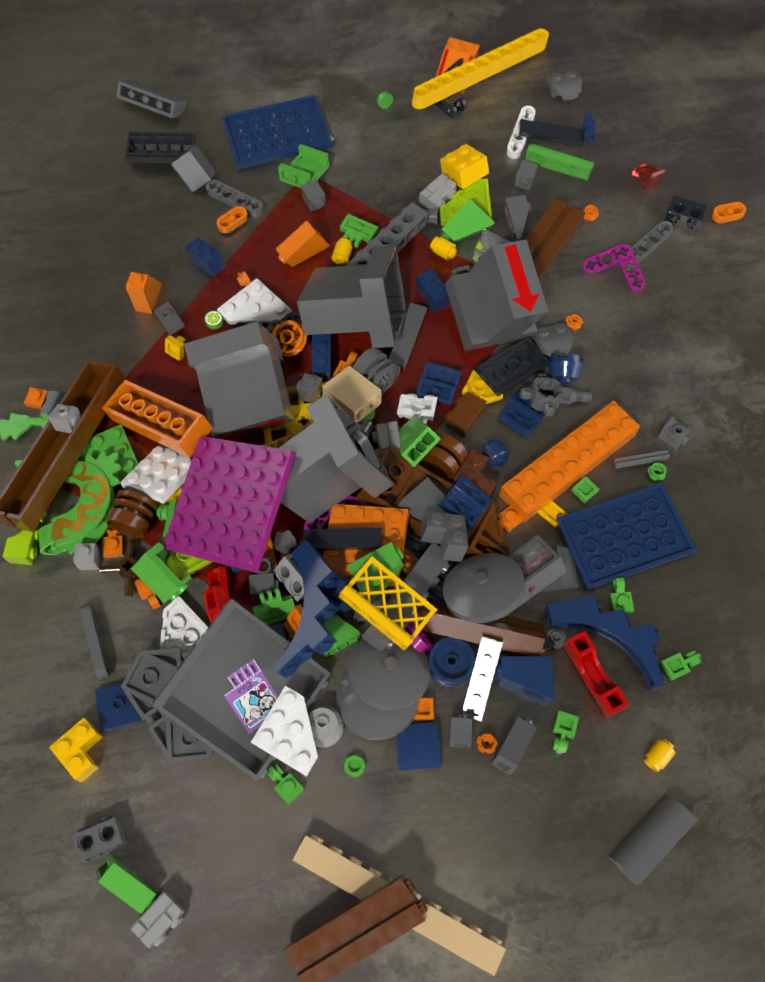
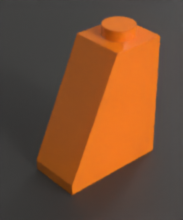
(301, 245)
(143, 292)

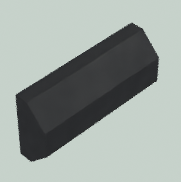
(157, 146)

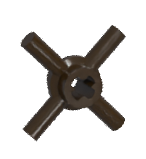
(124, 565)

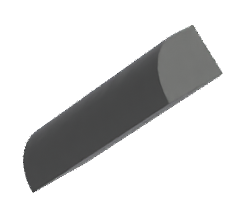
(151, 98)
(652, 839)

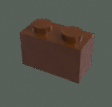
(465, 414)

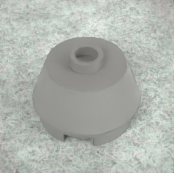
(325, 725)

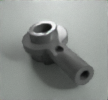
(554, 640)

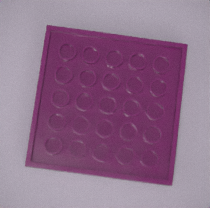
(229, 502)

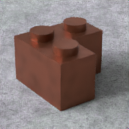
(473, 470)

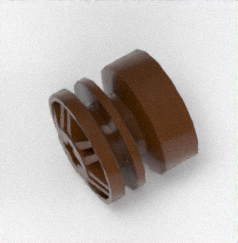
(131, 513)

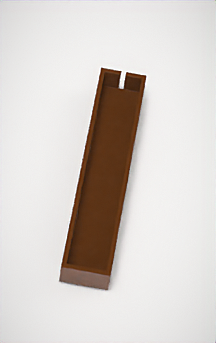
(55, 451)

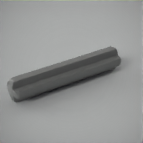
(641, 458)

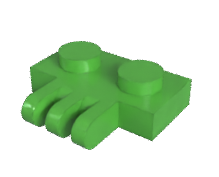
(358, 230)
(273, 608)

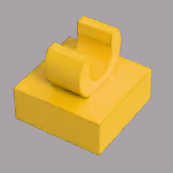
(175, 347)

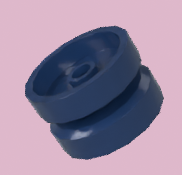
(454, 651)

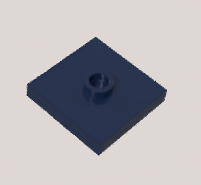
(115, 708)

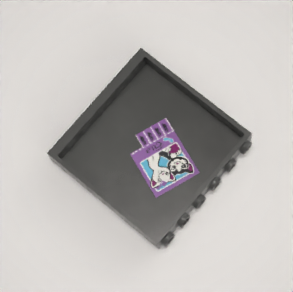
(231, 686)

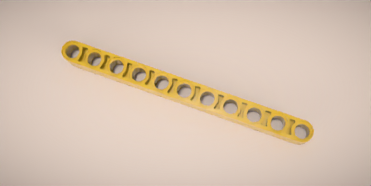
(479, 69)

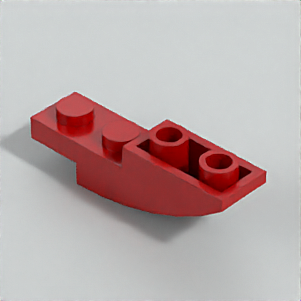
(218, 592)

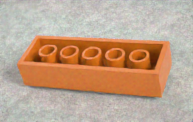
(157, 418)

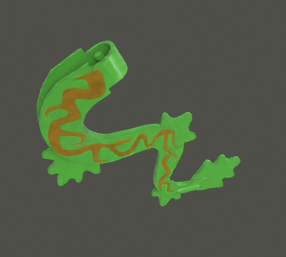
(96, 480)

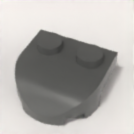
(565, 85)
(554, 339)

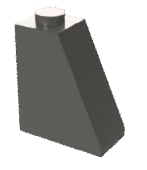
(422, 499)
(514, 745)

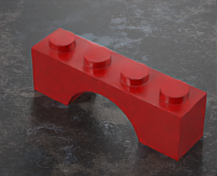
(605, 692)

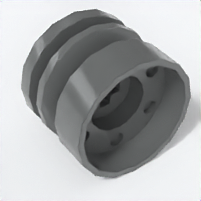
(377, 368)

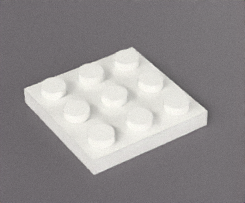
(158, 474)

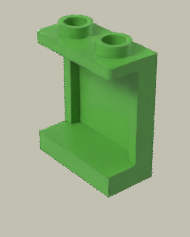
(305, 168)
(159, 576)

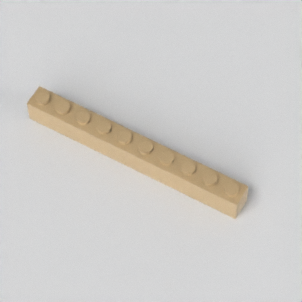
(438, 927)

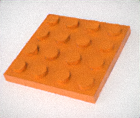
(392, 520)

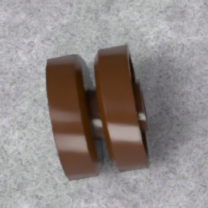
(445, 456)

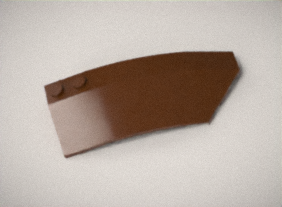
(482, 538)

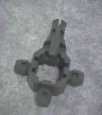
(558, 394)

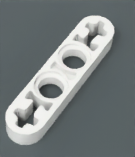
(519, 143)

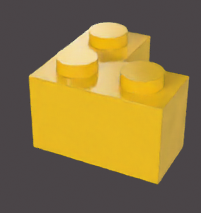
(73, 747)

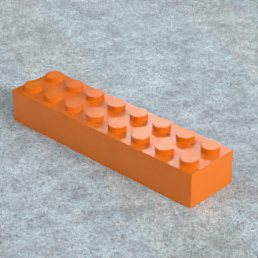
(569, 461)

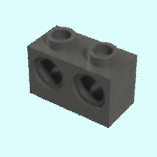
(101, 844)

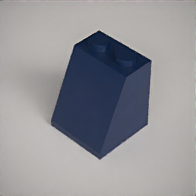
(527, 677)

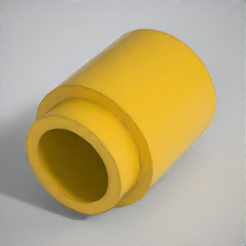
(443, 248)
(342, 251)
(659, 755)

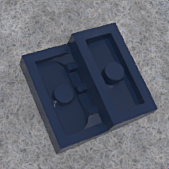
(439, 382)
(521, 415)
(466, 500)
(419, 746)

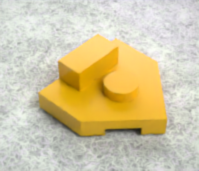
(480, 389)

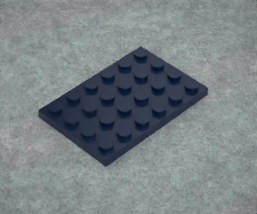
(276, 131)
(625, 536)

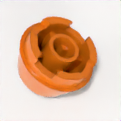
(290, 337)

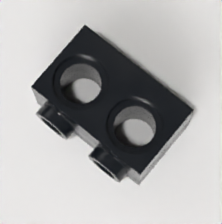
(685, 213)

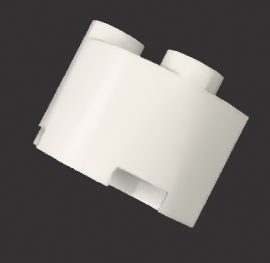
(420, 408)

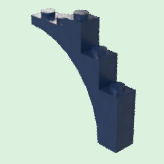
(317, 609)
(614, 625)

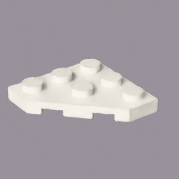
(253, 305)
(180, 626)
(288, 732)

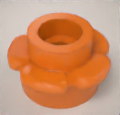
(591, 212)
(243, 279)
(574, 325)
(486, 748)

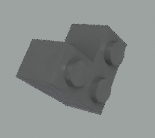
(446, 530)

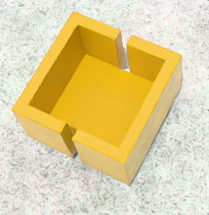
(464, 165)

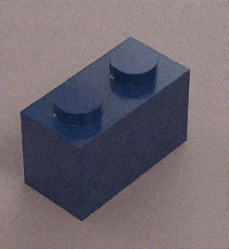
(205, 256)
(432, 291)

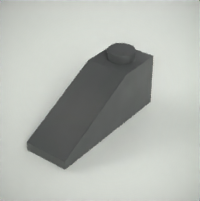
(516, 213)

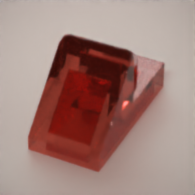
(649, 174)

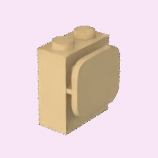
(353, 393)

